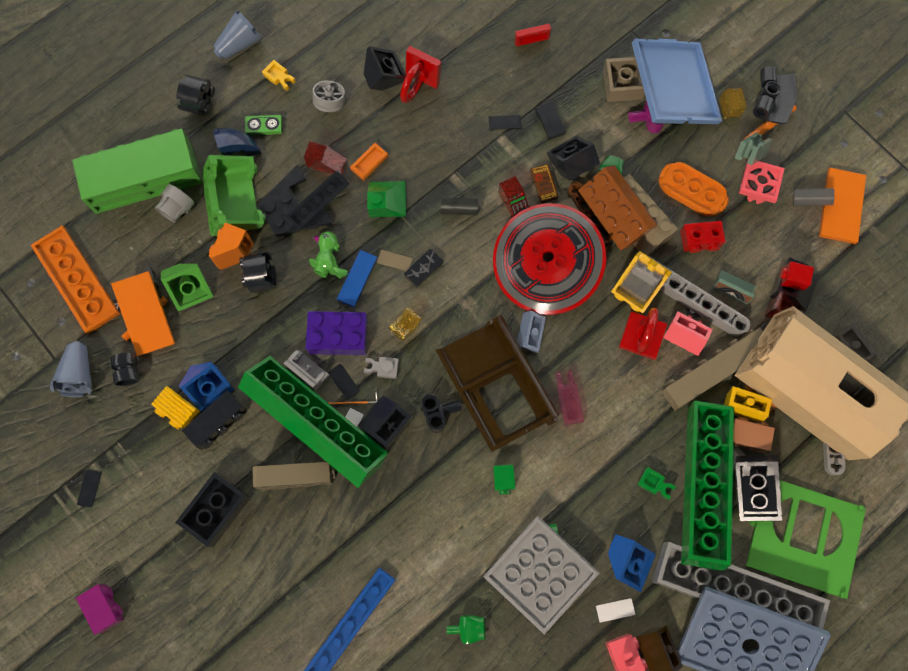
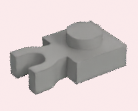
(385, 367)

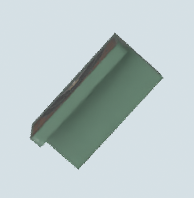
(734, 287)

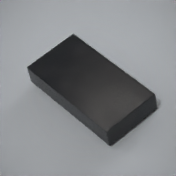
(550, 120)

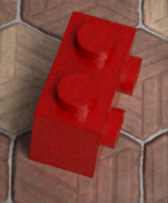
(702, 236)

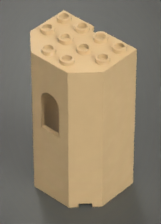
(801, 373)

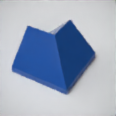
(204, 384)

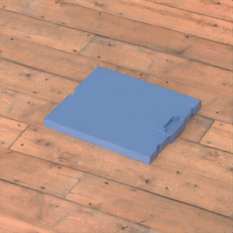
(676, 81)

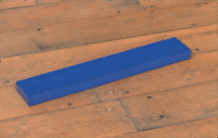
(352, 622)

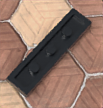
(316, 201)

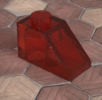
(324, 158)

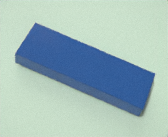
(357, 279)

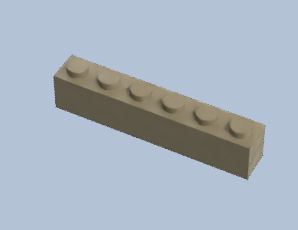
(710, 372)

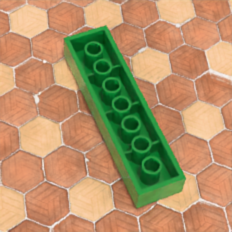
(313, 420)
(708, 486)

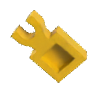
(278, 74)

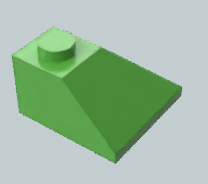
(185, 285)

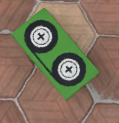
(263, 125)

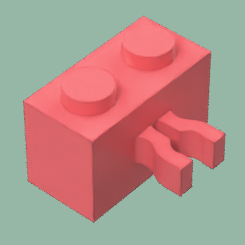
(688, 333)
(625, 654)

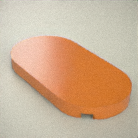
(693, 189)

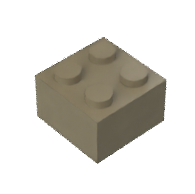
(622, 80)

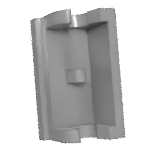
(306, 369)

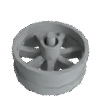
(331, 95)

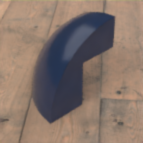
(233, 140)

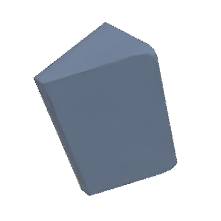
(531, 331)

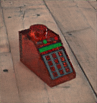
(513, 196)

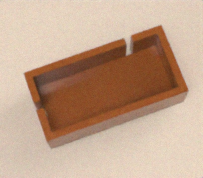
(617, 207)

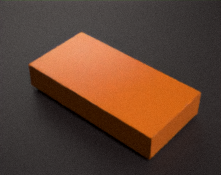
(369, 161)

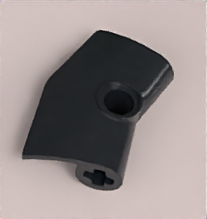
(776, 96)

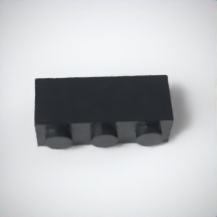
(214, 421)

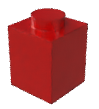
(796, 276)

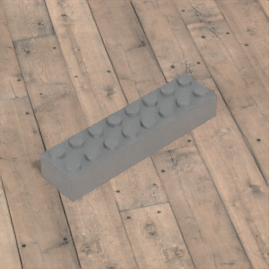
(740, 584)

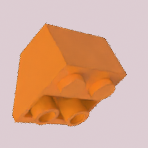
(230, 246)

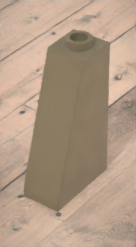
(292, 475)

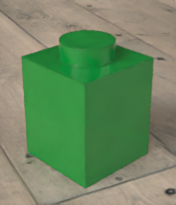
(503, 479)

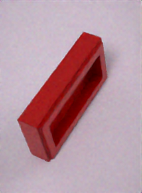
(532, 35)

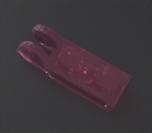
(569, 400)

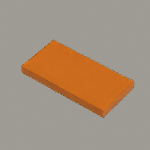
(843, 218)
(143, 313)

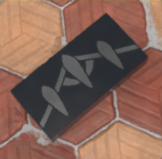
(423, 268)

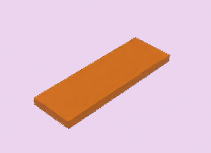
(75, 279)

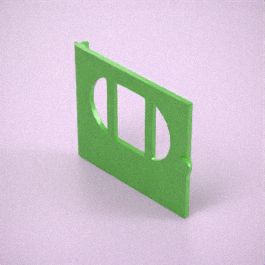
(821, 572)

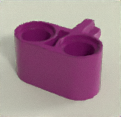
(644, 115)

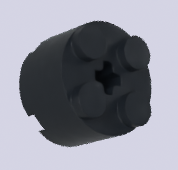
(195, 95)
(258, 272)

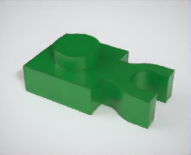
(653, 482)

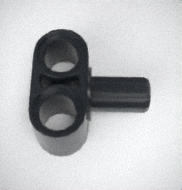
(438, 411)

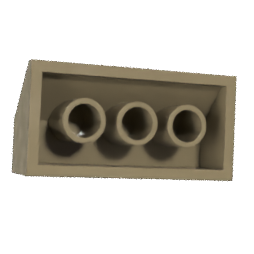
(665, 228)

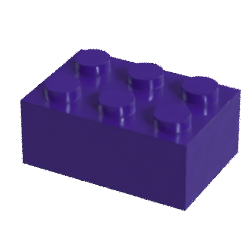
(336, 333)

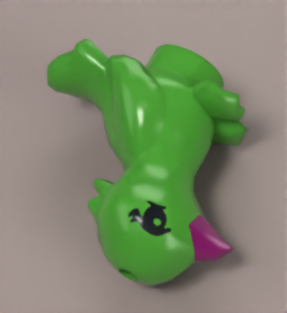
(325, 260)

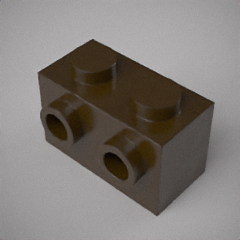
(659, 650)

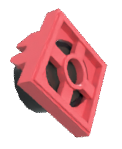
(762, 183)

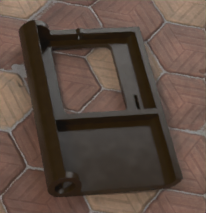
(486, 358)

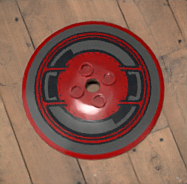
(552, 285)

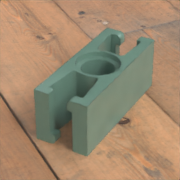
(753, 148)

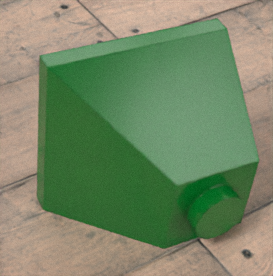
(386, 199)

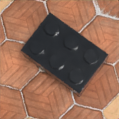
(213, 510)

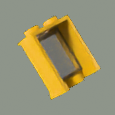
(640, 282)

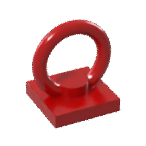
(423, 69)
(643, 334)

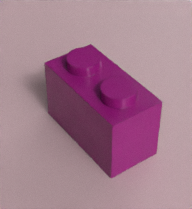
(100, 608)

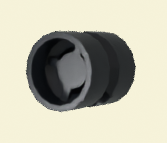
(124, 367)

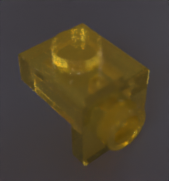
(405, 324)

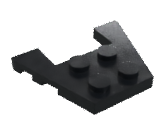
(282, 201)

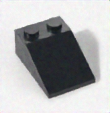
(758, 488)

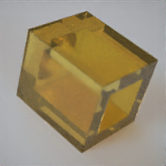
(732, 103)

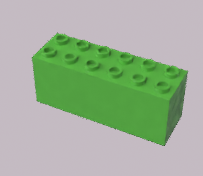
(136, 171)

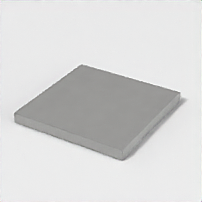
(541, 574)

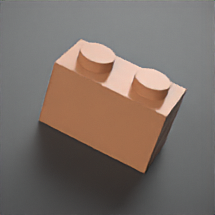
(752, 436)

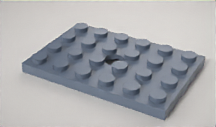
(723, 624)

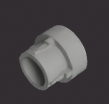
(174, 203)

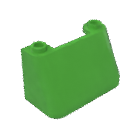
(231, 193)

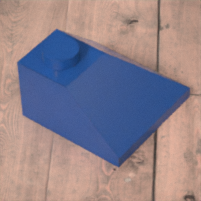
(630, 561)

